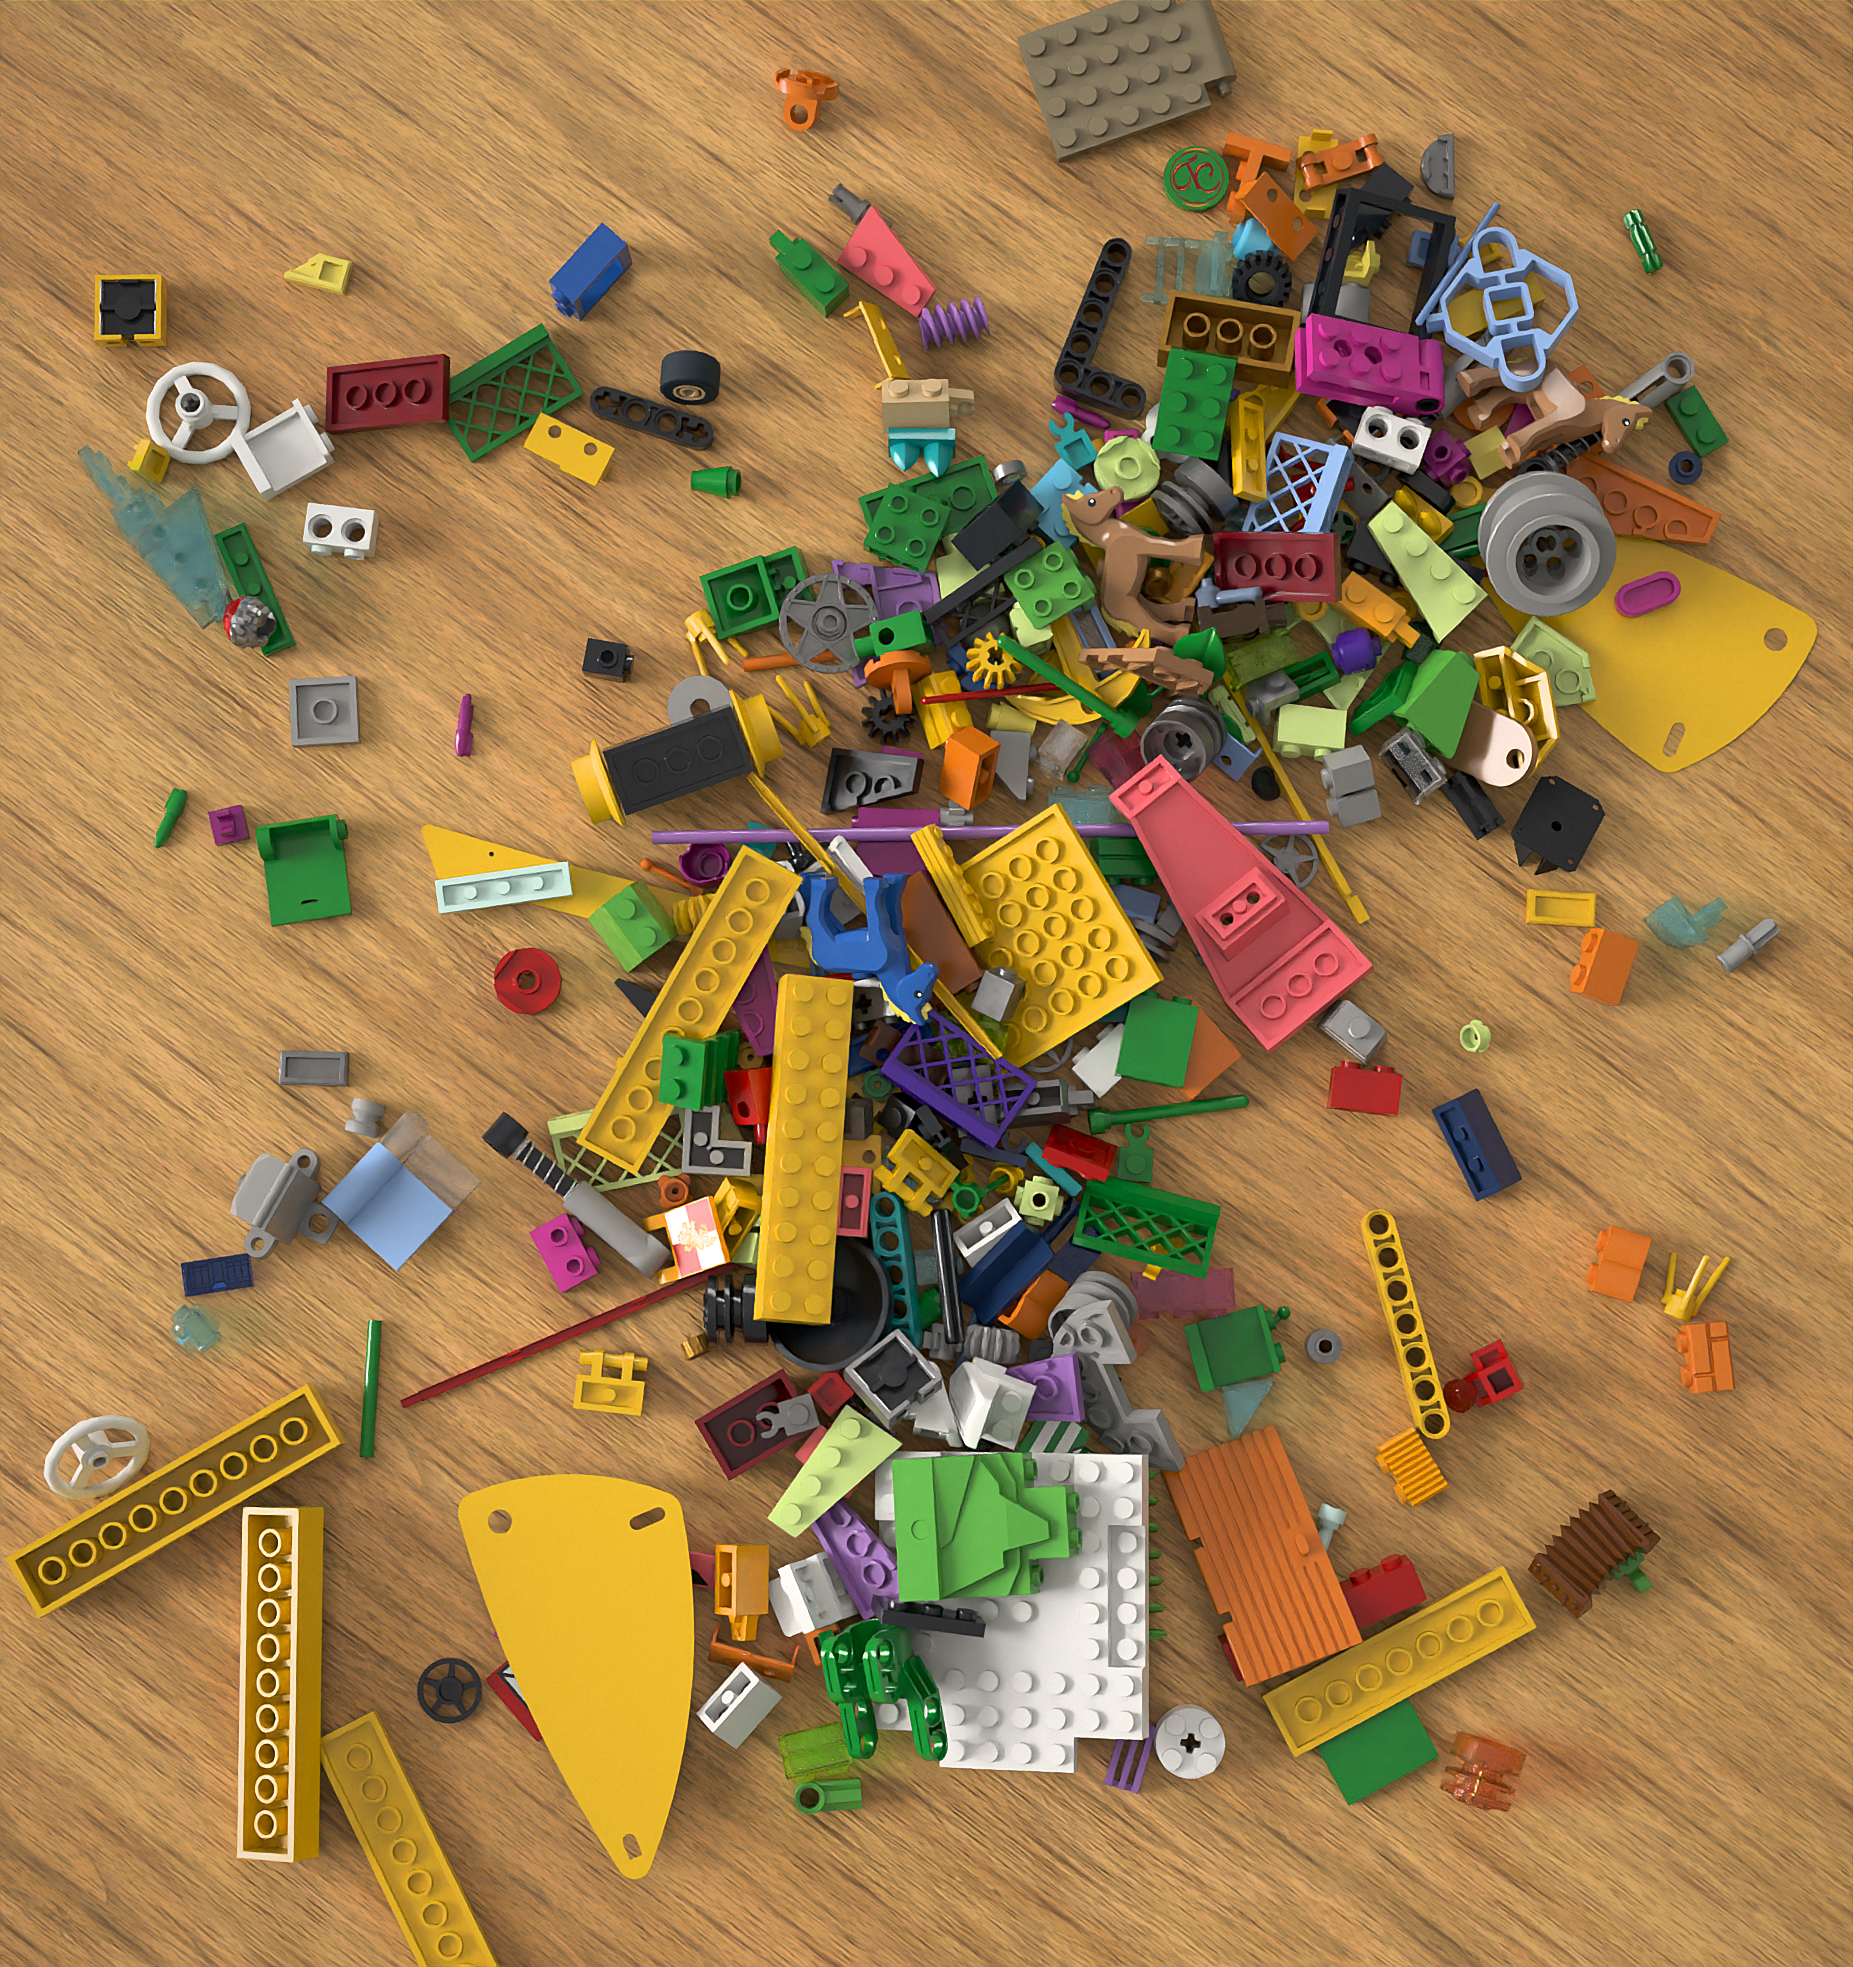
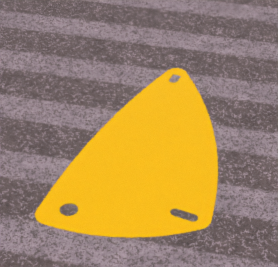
(1681, 663)
(595, 1638)

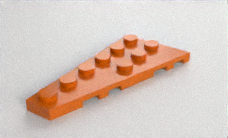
(1638, 505)

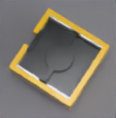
(130, 310)

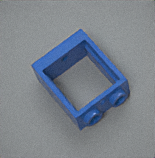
(590, 273)

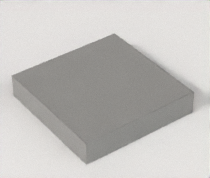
(324, 711)

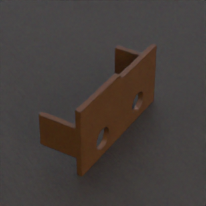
(888, 1038)

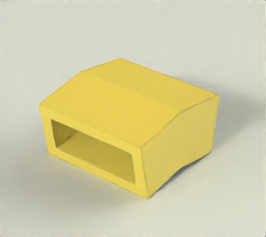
(1485, 452)

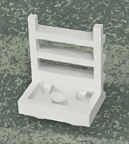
(841, 904)

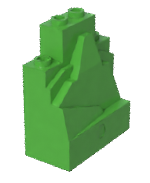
(978, 1525)

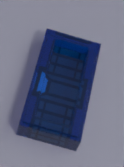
(217, 1274)

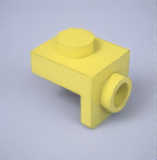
(1362, 265)

